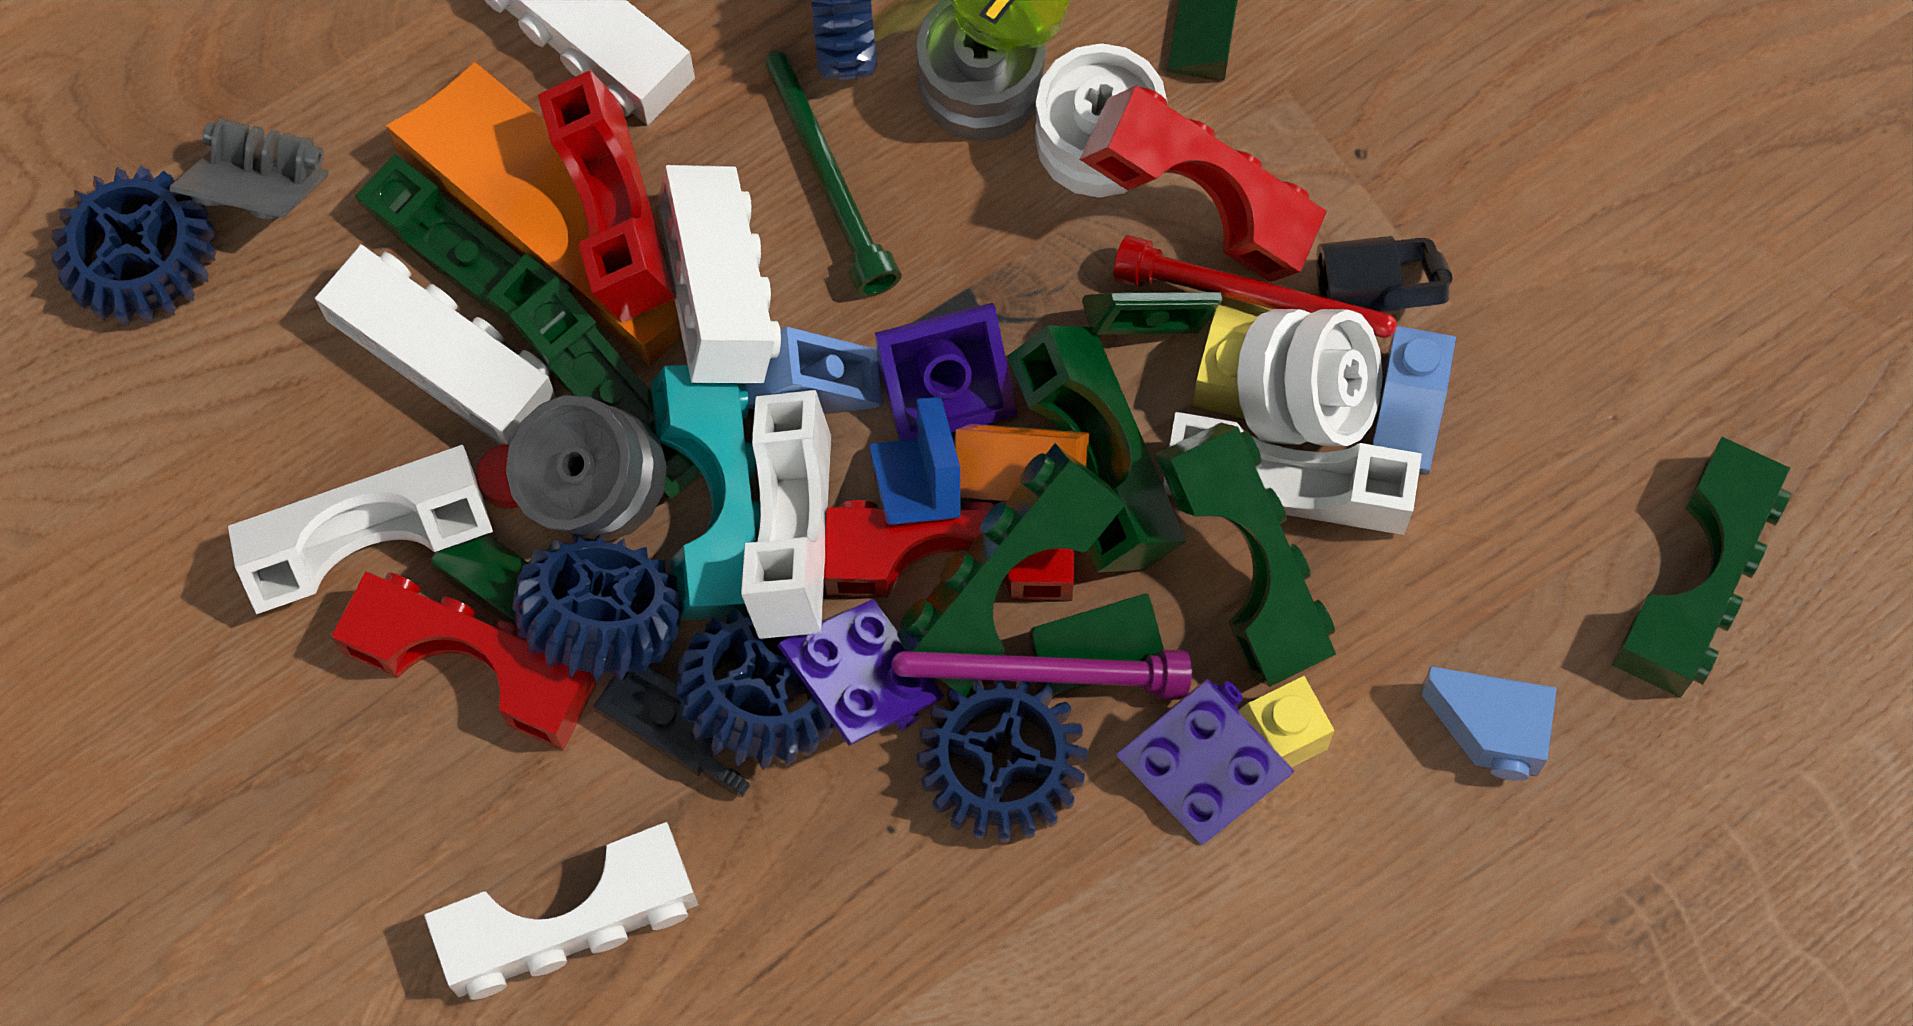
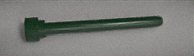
(872, 268)

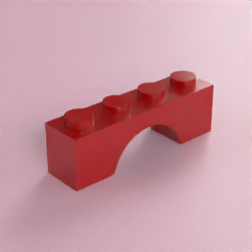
(1263, 219)
(623, 243)
(870, 555)
(398, 627)

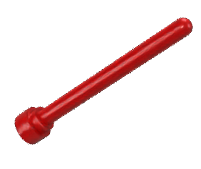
(1141, 263)

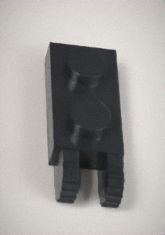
(649, 710)

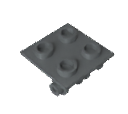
(253, 173)

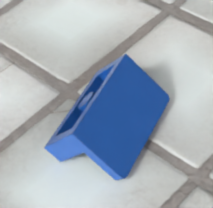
(919, 475)

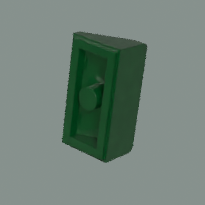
(1202, 38)
(1149, 312)
(482, 571)
(1109, 632)

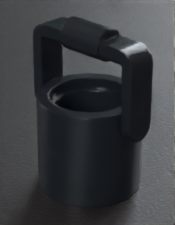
(1371, 276)

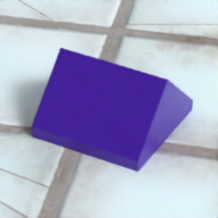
(947, 358)

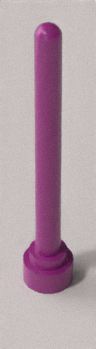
(1165, 674)

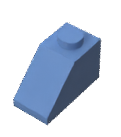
(837, 369)
(1414, 392)
(1494, 719)

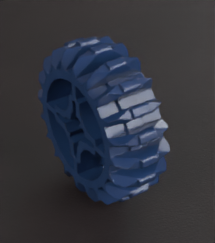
(844, 38)
(142, 214)
(595, 618)
(750, 704)
(1028, 764)

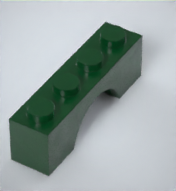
(1075, 387)
(1731, 504)
(1051, 509)
(1279, 622)

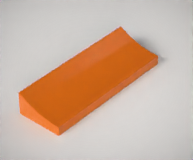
(505, 172)

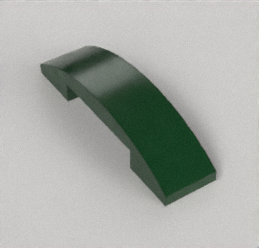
(451, 240)
(590, 367)

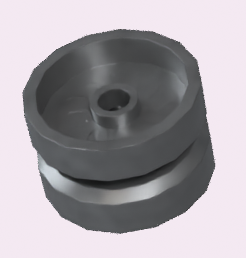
(972, 86)
(586, 468)

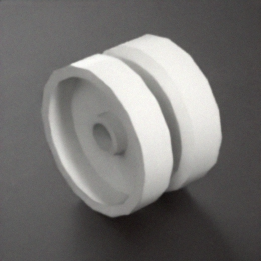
(1071, 103)
(1310, 377)

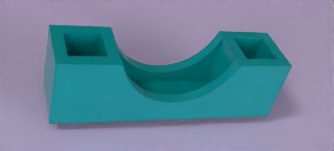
(708, 429)

